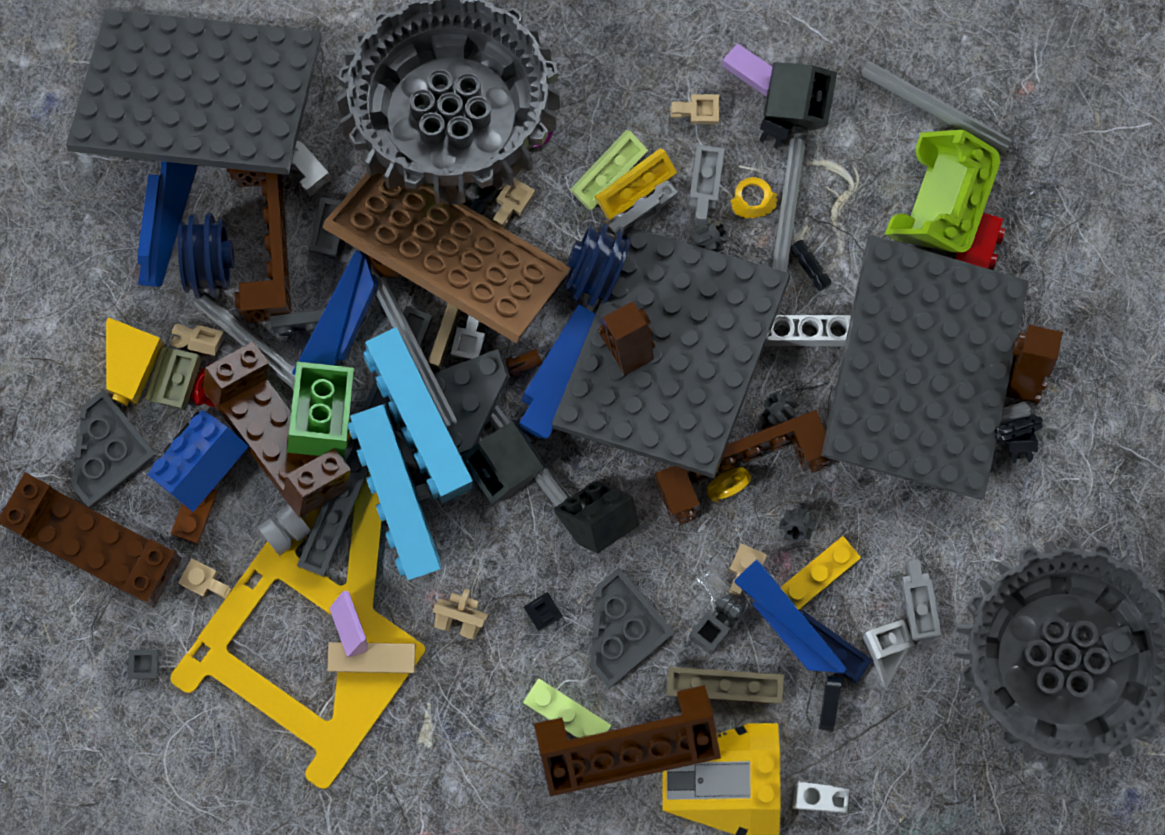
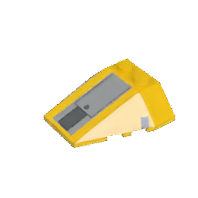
(732, 792)

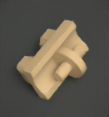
(471, 618)

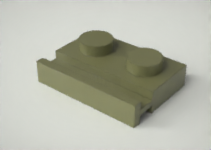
(173, 378)

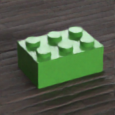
(320, 409)

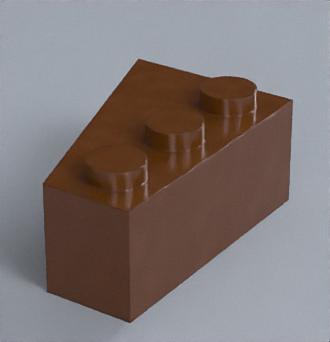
(628, 337)
(1033, 360)

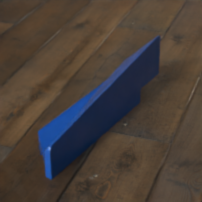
(161, 218)
(342, 315)
(551, 379)
(787, 620)

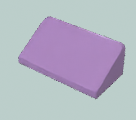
(748, 68)
(348, 625)

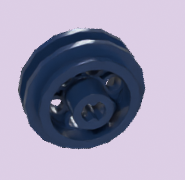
(204, 256)
(596, 262)

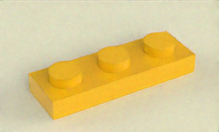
(635, 184)
(820, 572)

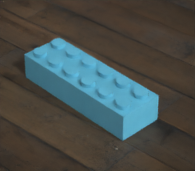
(419, 416)
(396, 492)

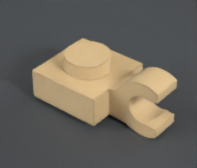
(701, 109)
(513, 199)
(200, 339)
(744, 558)
(201, 579)

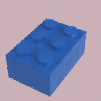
(197, 460)

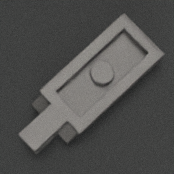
(706, 180)
(644, 209)
(920, 603)

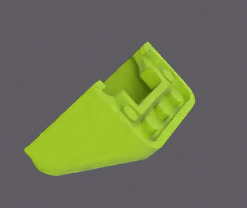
(951, 193)

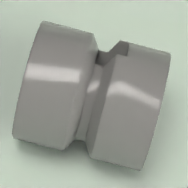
(284, 529)

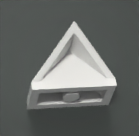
(888, 648)

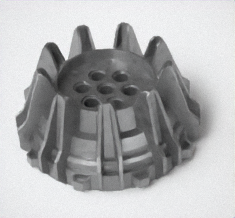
(456, 47)
(1072, 592)

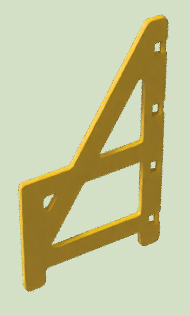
(358, 696)

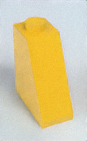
(129, 360)

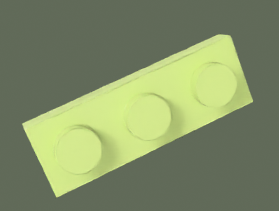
(608, 168)
(554, 704)

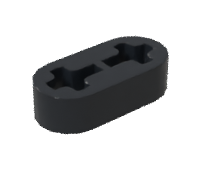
(830, 703)

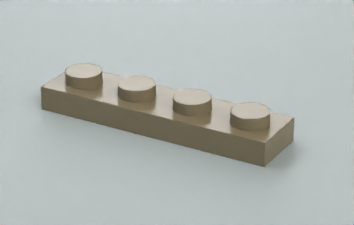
(728, 684)

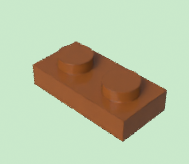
(191, 524)

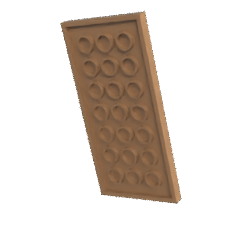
(450, 253)

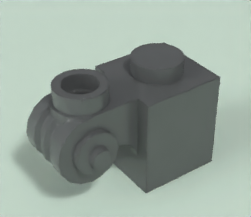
(714, 628)

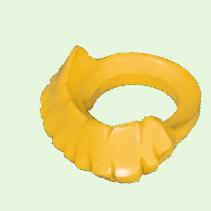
(742, 208)
(717, 488)

